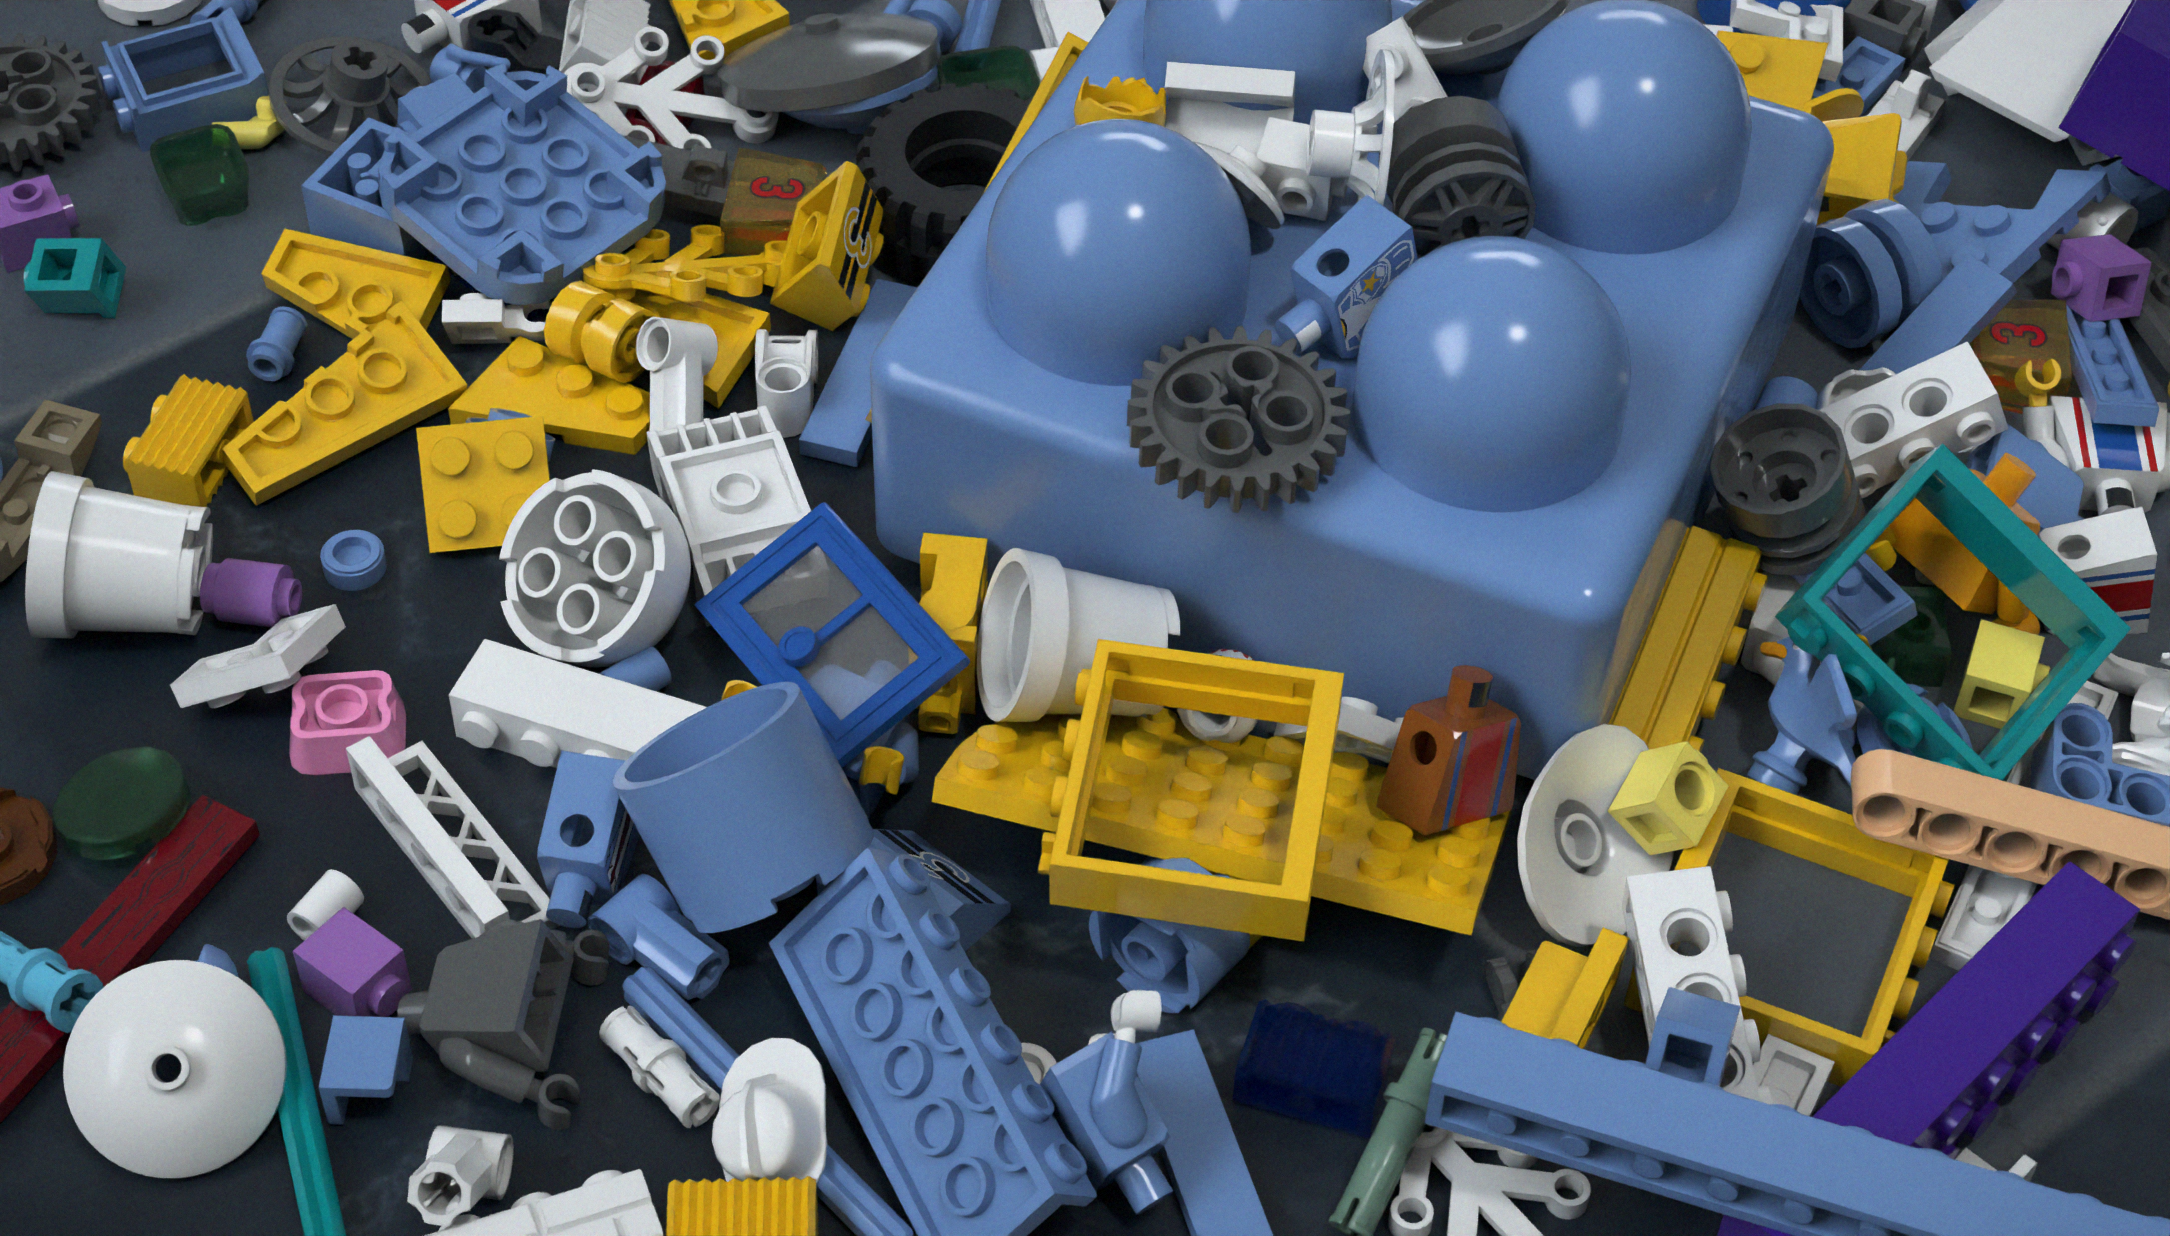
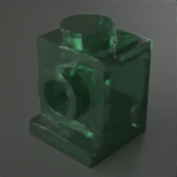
(1920, 647)

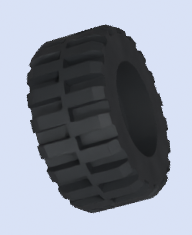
(928, 145)

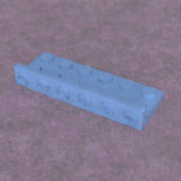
(927, 1055)

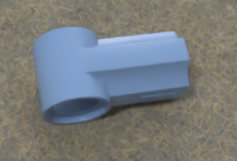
(648, 927)

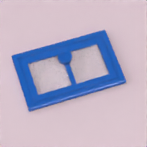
(837, 626)

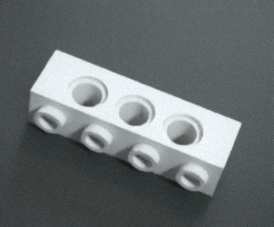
(1914, 413)
(1687, 908)

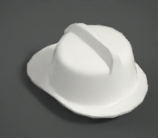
(772, 1114)

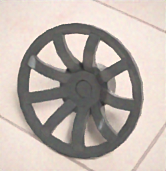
(353, 80)

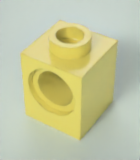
(1668, 798)

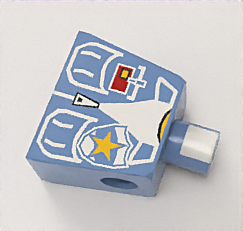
(1345, 277)

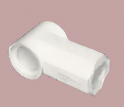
(677, 359)
(460, 1171)

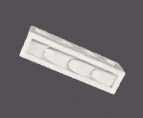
(429, 847)

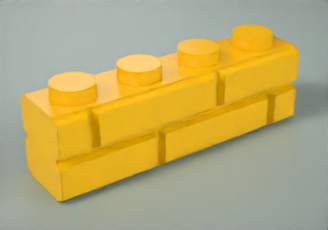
(1690, 640)

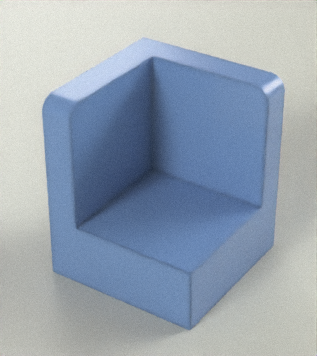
(363, 1061)

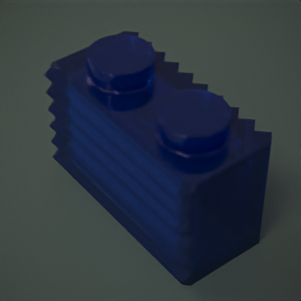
(1314, 1067)

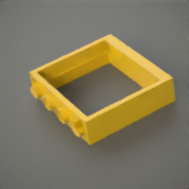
(1210, 686)
(1833, 841)

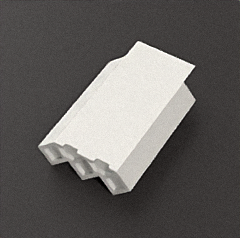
(2026, 59)

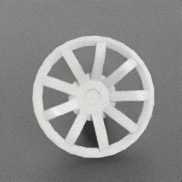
(1342, 140)

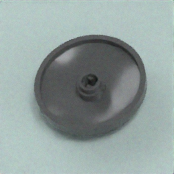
(829, 61)

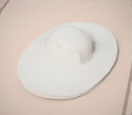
(1572, 848)

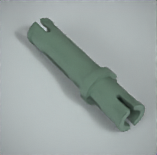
(1390, 1142)

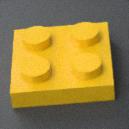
(479, 479)

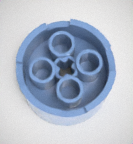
(743, 806)

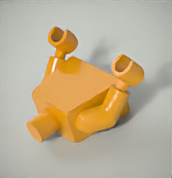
(1955, 568)

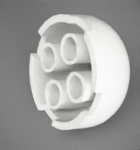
(594, 569)

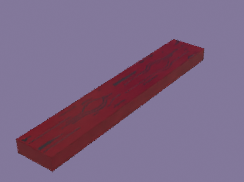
(128, 930)

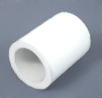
(323, 901)

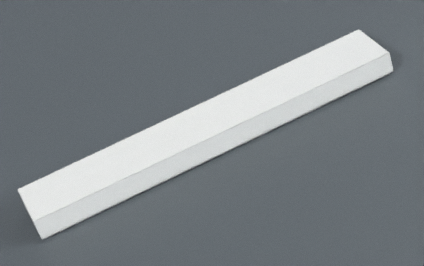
(1988, 897)

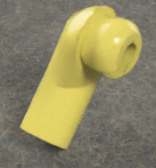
(259, 129)

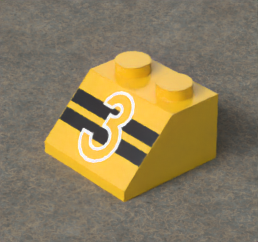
(830, 250)

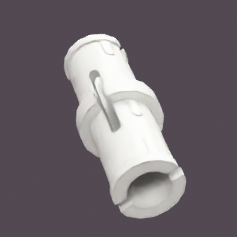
(659, 1066)

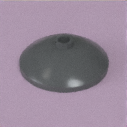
(1478, 33)

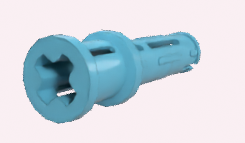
(45, 983)

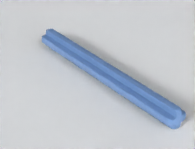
(712, 1059)

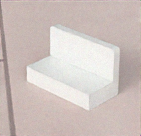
(1198, 108)

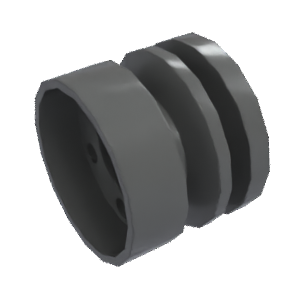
(1457, 174)
(1787, 486)

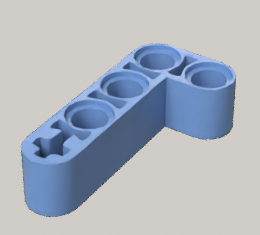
(2077, 765)

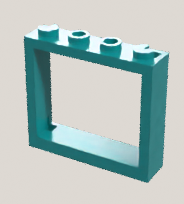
(2016, 559)

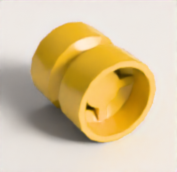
(596, 330)

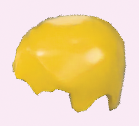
(1120, 101)

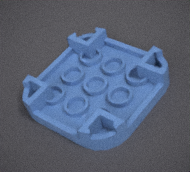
(521, 186)

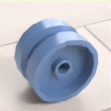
(1868, 272)

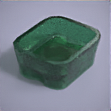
(995, 66)
(202, 173)

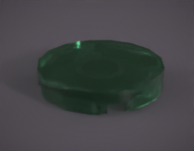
(121, 802)

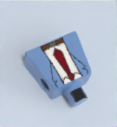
(584, 838)

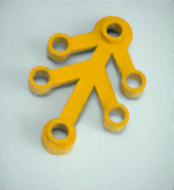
(686, 272)

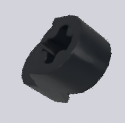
(513, 38)

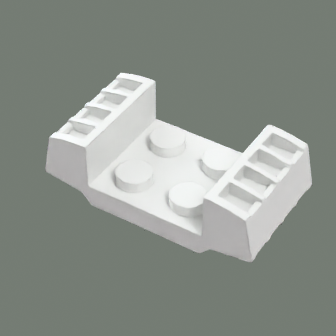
(727, 489)

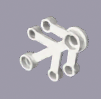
(660, 97)
(1481, 1188)

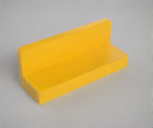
(1566, 990)

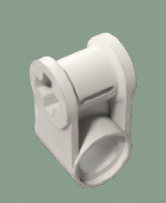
(786, 378)

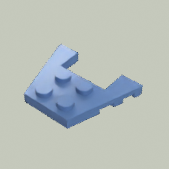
(1997, 235)

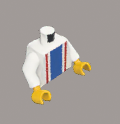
(2117, 463)

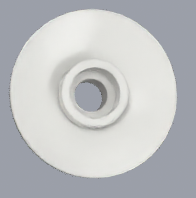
(1245, 173)

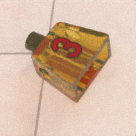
(764, 199)
(2024, 333)

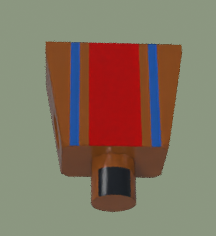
(1453, 758)

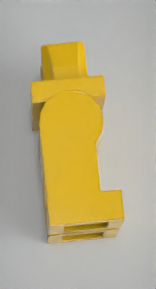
(953, 595)

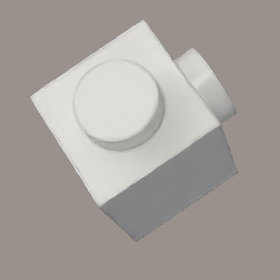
(1284, 154)

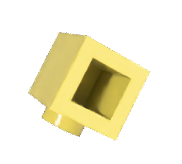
(1999, 674)

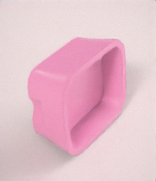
(338, 712)

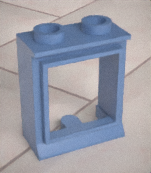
(216, 99)

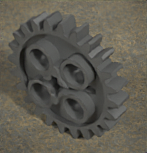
(43, 99)
(1238, 418)

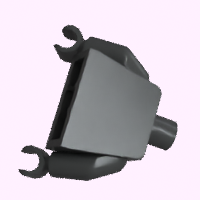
(500, 1007)

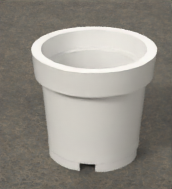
(113, 561)
(1045, 628)

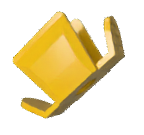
(1864, 155)

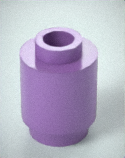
(250, 592)

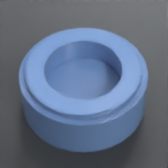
(353, 560)

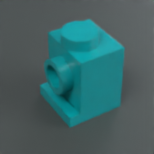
(74, 276)

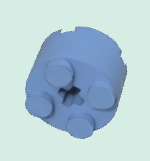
(1167, 956)

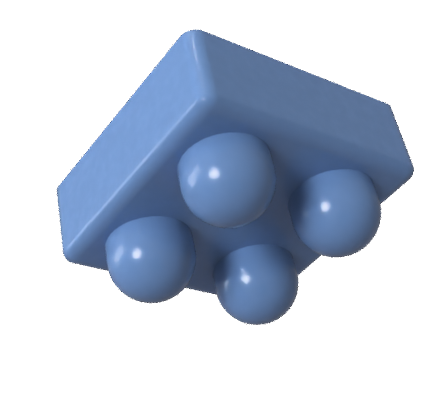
(1515, 404)

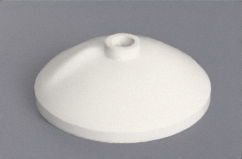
(227, 1079)

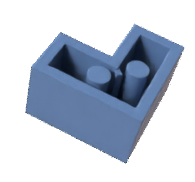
(345, 196)

